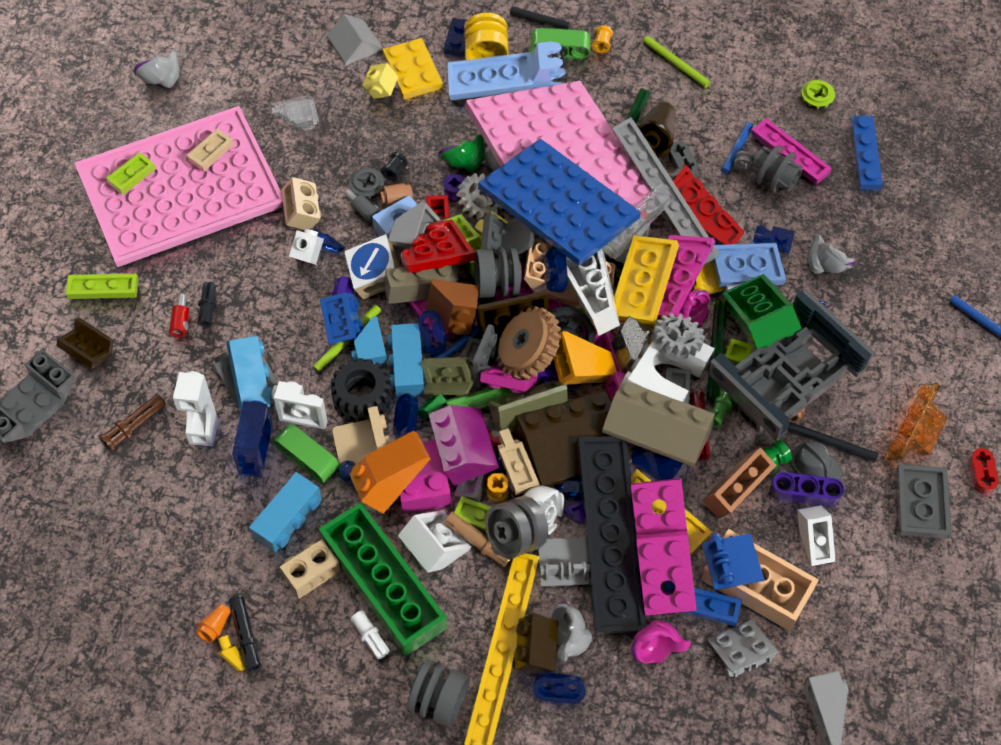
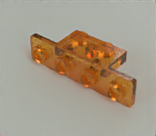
(920, 426)

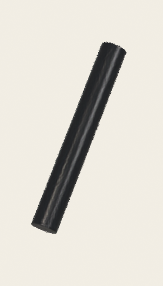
(540, 18)

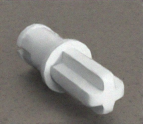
(369, 634)

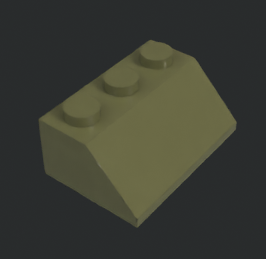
(540, 396)

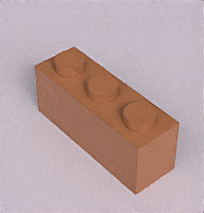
(739, 483)

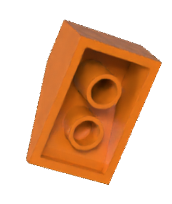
(389, 470)

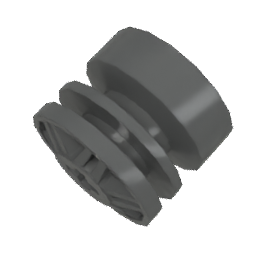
(497, 272)
(436, 692)

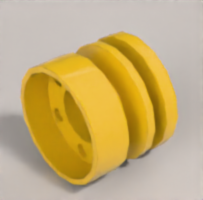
(485, 36)

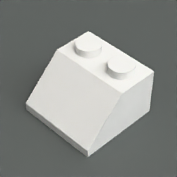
(432, 541)

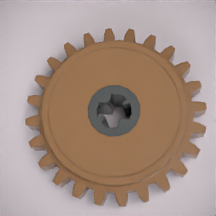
(529, 343)

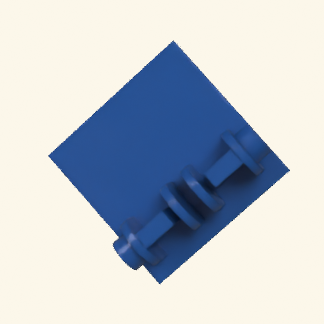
(732, 561)

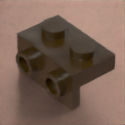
(86, 344)

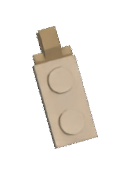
(516, 463)

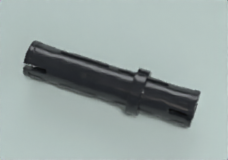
(246, 642)

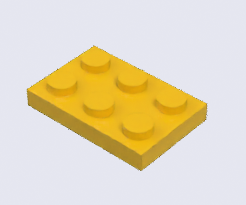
(414, 68)

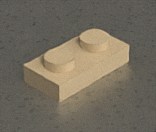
(210, 150)

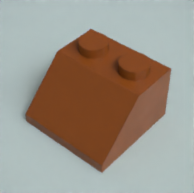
(455, 305)

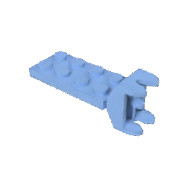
(505, 73)

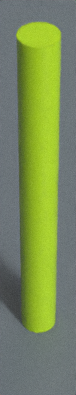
(676, 61)
(335, 349)

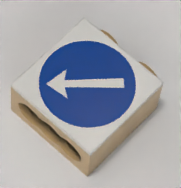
(369, 263)

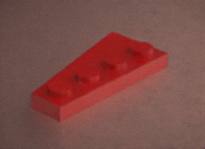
(712, 217)

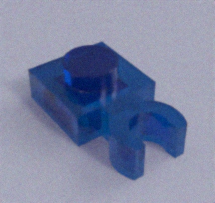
(778, 235)

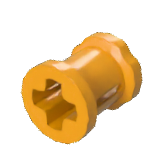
(601, 42)
(498, 481)

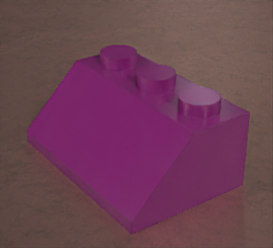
(463, 442)

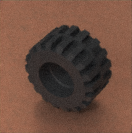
(360, 374)

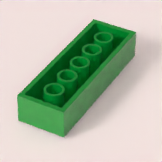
(383, 579)

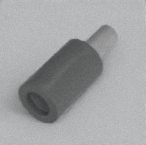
(362, 206)

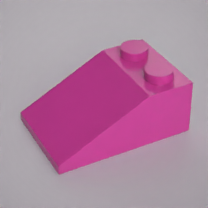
(429, 487)

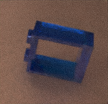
(252, 439)

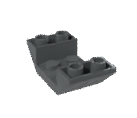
(34, 397)

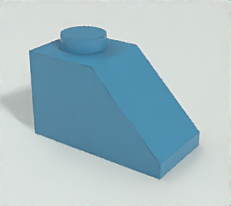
(370, 344)

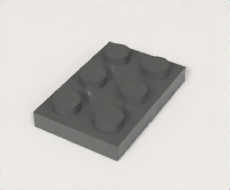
(923, 501)

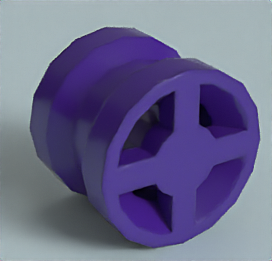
(451, 186)

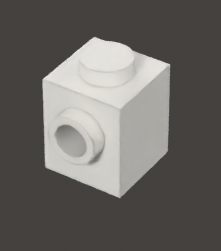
(306, 246)

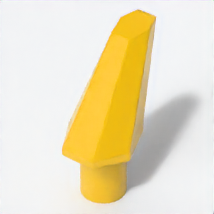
(230, 653)

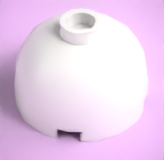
(550, 501)

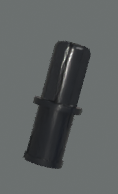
(207, 304)

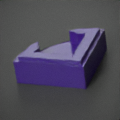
(575, 511)

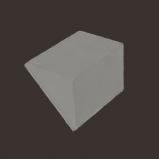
(353, 39)

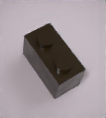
(536, 644)

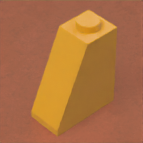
(582, 361)

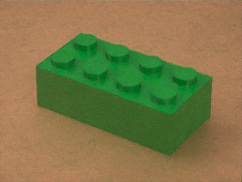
(761, 311)

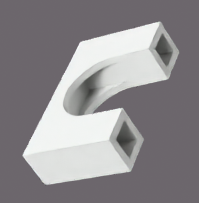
(646, 376)

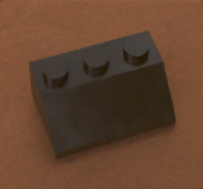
(502, 311)

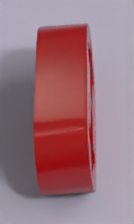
(988, 469)

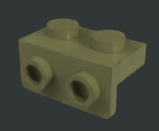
(447, 376)

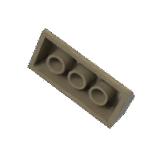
(658, 423)

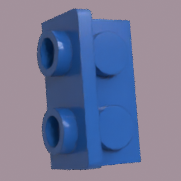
(341, 318)

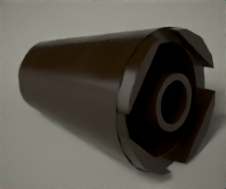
(659, 128)

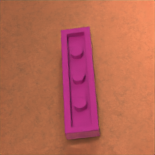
(771, 136)

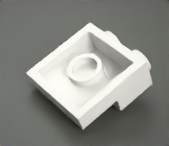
(298, 408)

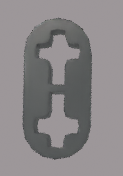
(687, 157)

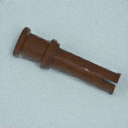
(125, 431)

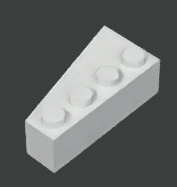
(594, 291)

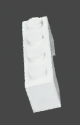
(194, 397)

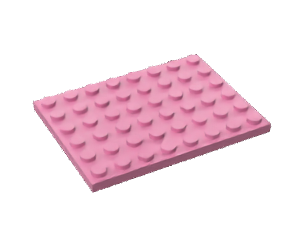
(566, 121)
(179, 198)

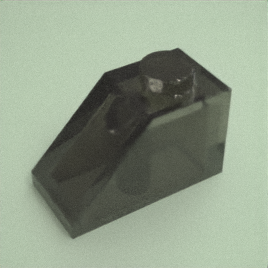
(629, 342)

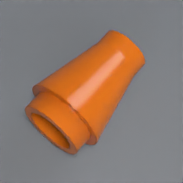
(213, 624)

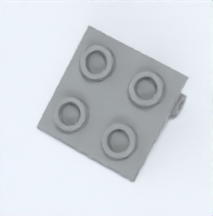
(564, 562)
(742, 648)

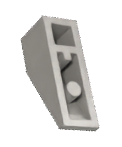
(828, 702)

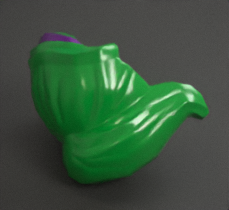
(466, 155)

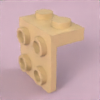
(360, 438)

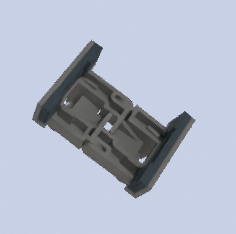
(796, 371)

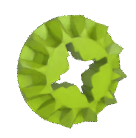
(813, 88)

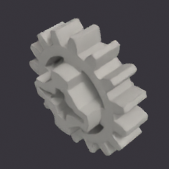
(678, 335)

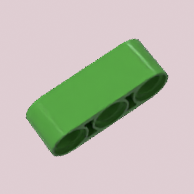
(573, 41)
(306, 453)

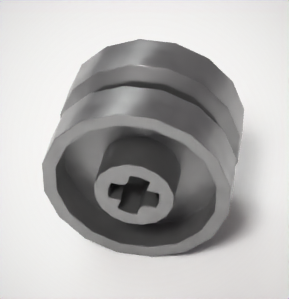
(516, 527)

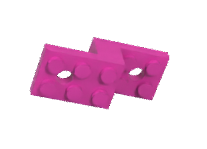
(663, 547)

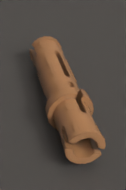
(474, 537)

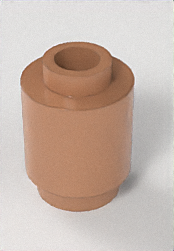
(393, 193)

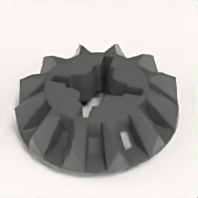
(361, 177)

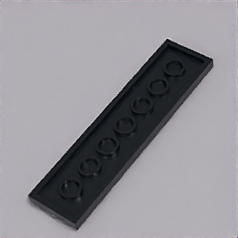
(610, 535)

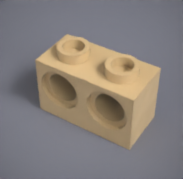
(300, 204)
(315, 573)

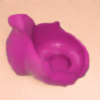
(696, 306)
(657, 642)

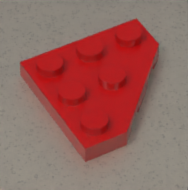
(438, 247)

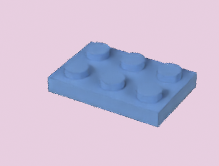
(746, 261)

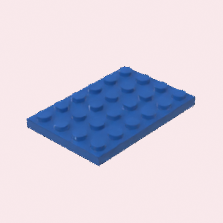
(559, 201)

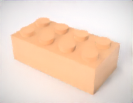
(779, 595)

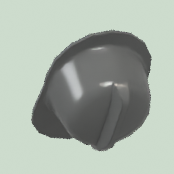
(815, 460)

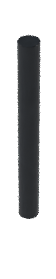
(832, 441)

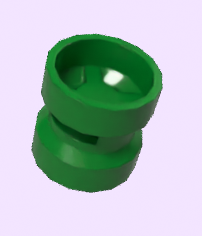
(778, 453)

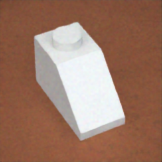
(817, 534)

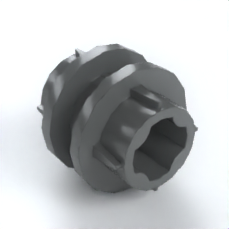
(776, 168)

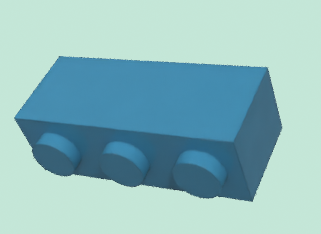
(406, 360)
(249, 371)
(285, 512)

